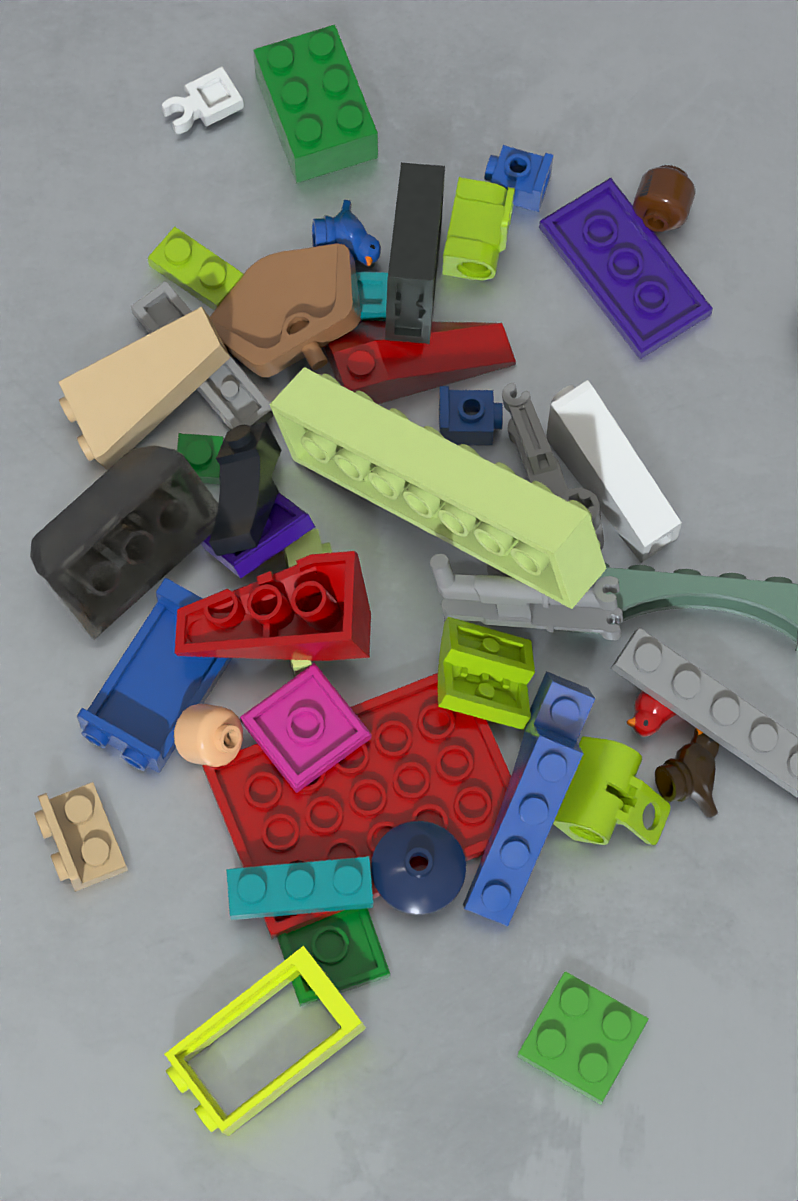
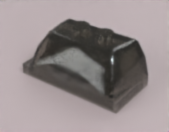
(123, 535)

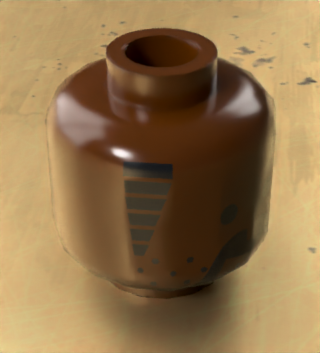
(664, 198)

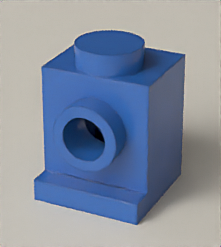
(522, 171)
(464, 428)

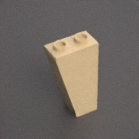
(140, 385)

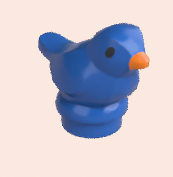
(346, 230)

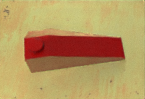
(399, 369)
(296, 614)

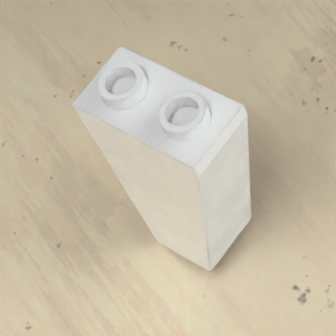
(608, 466)

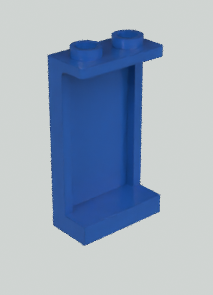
(151, 687)

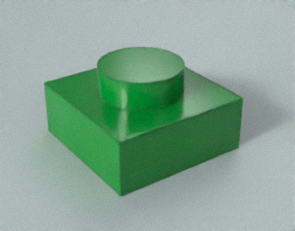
(201, 455)

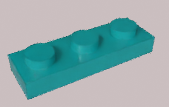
(299, 888)

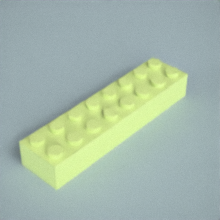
(441, 486)

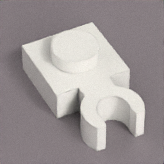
(207, 98)

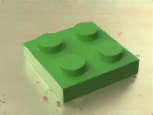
(582, 1037)

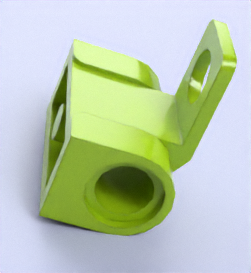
(477, 229)
(609, 794)

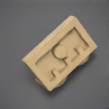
(82, 836)

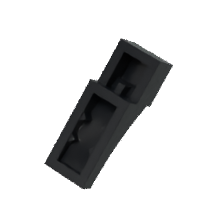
(245, 487)

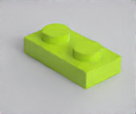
(194, 268)

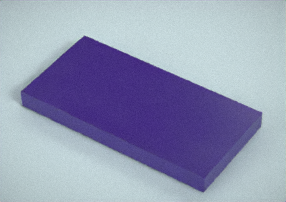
(625, 268)

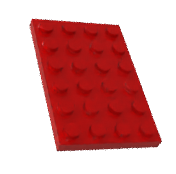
(414, 768)

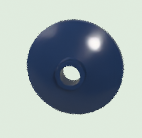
(416, 890)

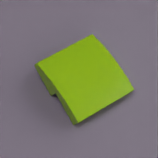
(485, 673)

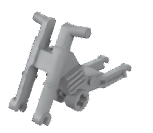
(501, 598)

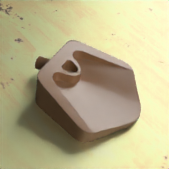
(290, 308)

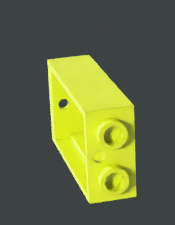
(186, 1078)

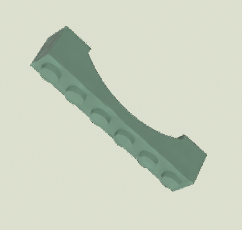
(647, 591)

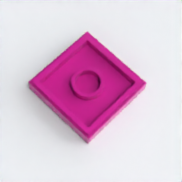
(305, 727)

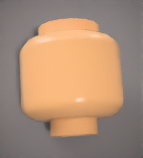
(208, 735)

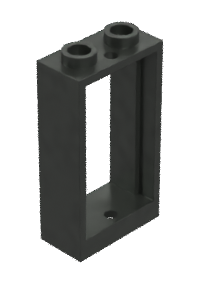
(414, 253)

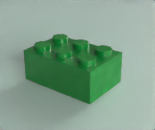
(316, 103)

